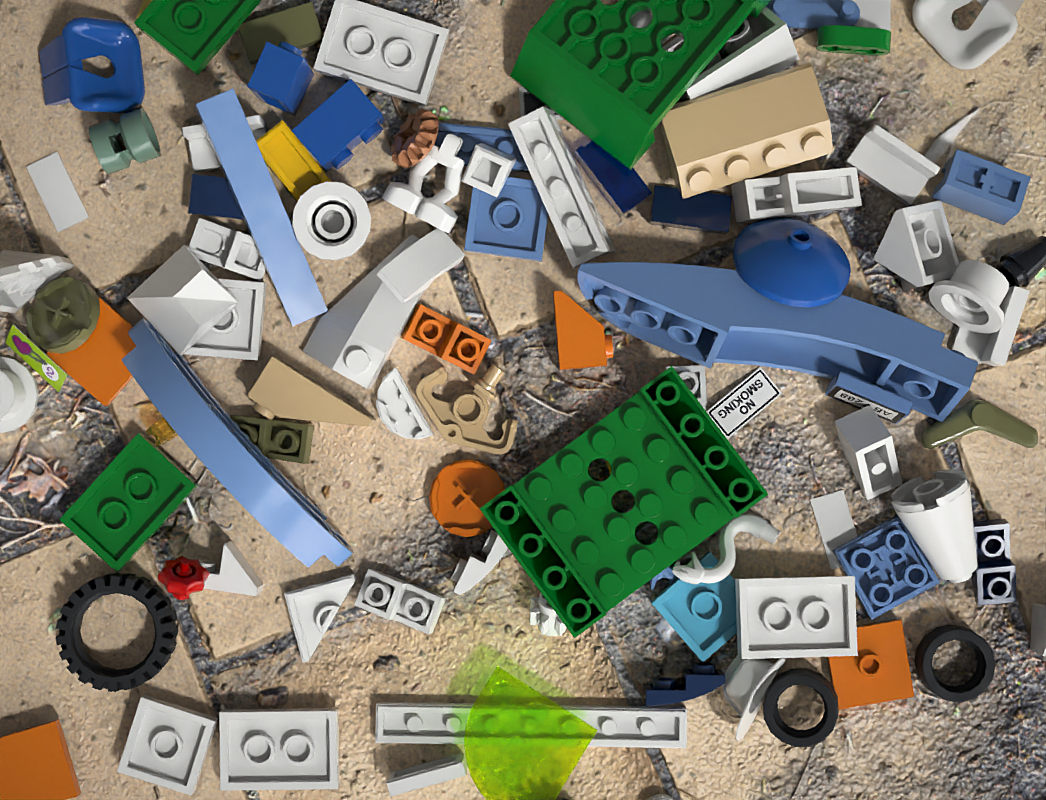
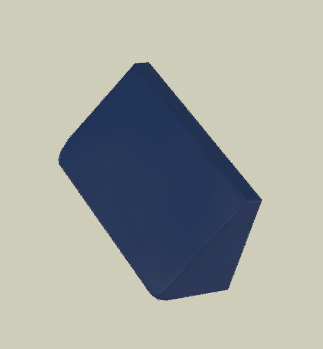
(699, 212)

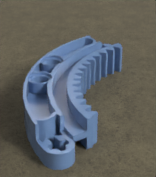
(229, 451)

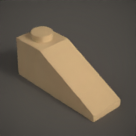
(293, 395)

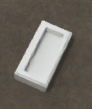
(427, 774)

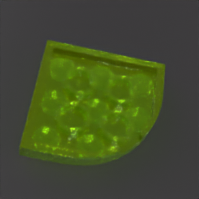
(521, 741)

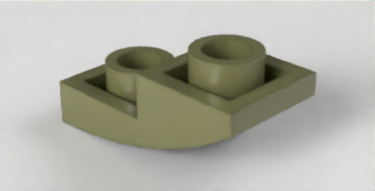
(278, 438)

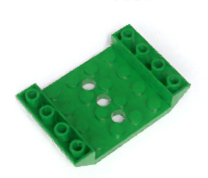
(617, 77)
(680, 479)

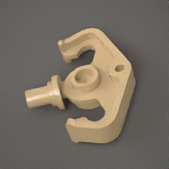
(464, 416)

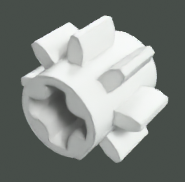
(546, 618)

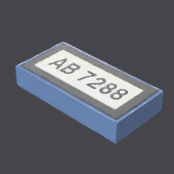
(862, 394)

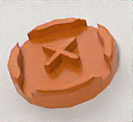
(460, 493)

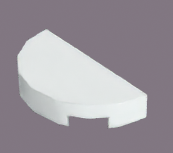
(399, 409)

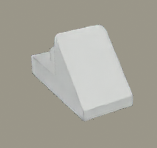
(234, 574)

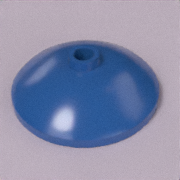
(791, 262)

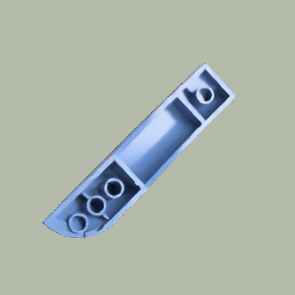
(721, 319)

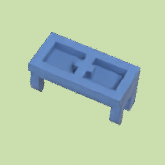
(981, 187)

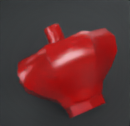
(183, 577)

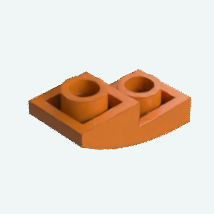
(446, 338)

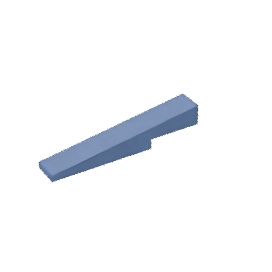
(261, 206)

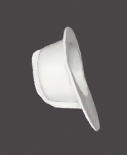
(746, 687)

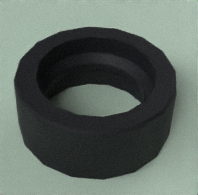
(984, 670)
(780, 729)

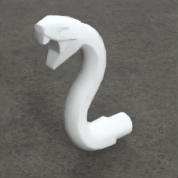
(695, 573)

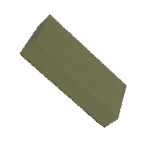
(294, 26)

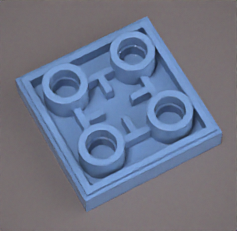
(886, 567)

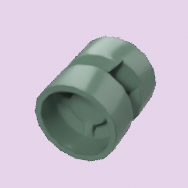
(137, 135)

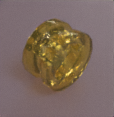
(162, 432)

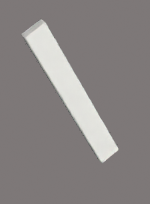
(614, 724)

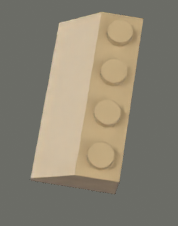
(746, 131)

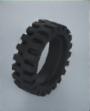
(71, 639)

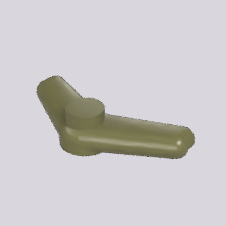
(979, 416)

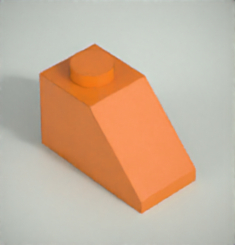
(579, 336)

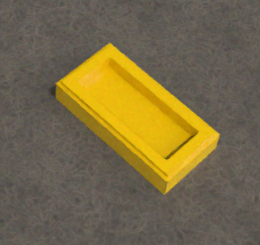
(290, 160)

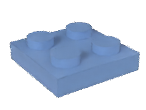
(508, 224)

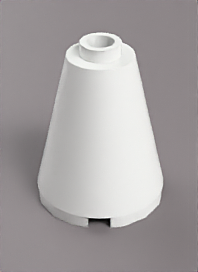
(940, 521)

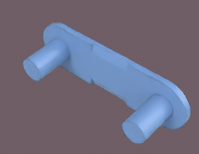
(815, 12)

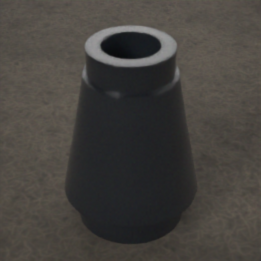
(1024, 262)

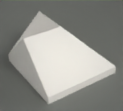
(918, 246)
(182, 300)

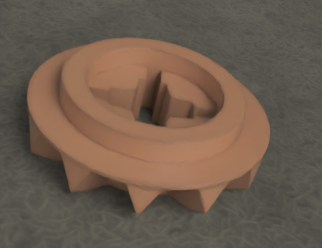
(415, 138)

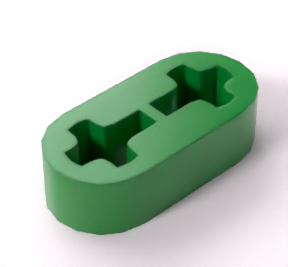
(853, 40)

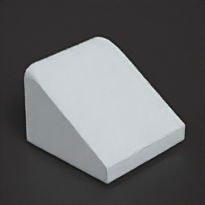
(488, 169)

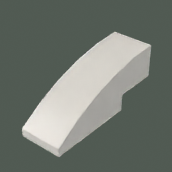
(796, 194)

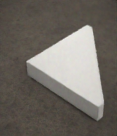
(314, 609)

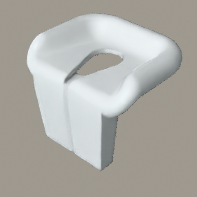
(971, 46)

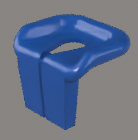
(89, 38)

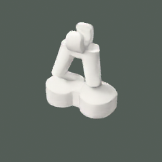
(432, 209)

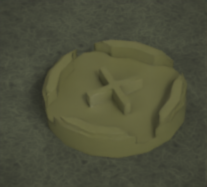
(63, 315)

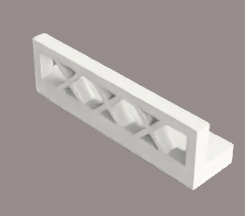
(561, 186)

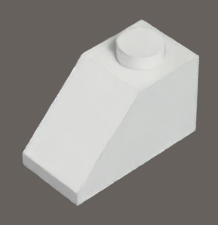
(869, 451)

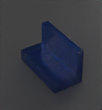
(617, 183)

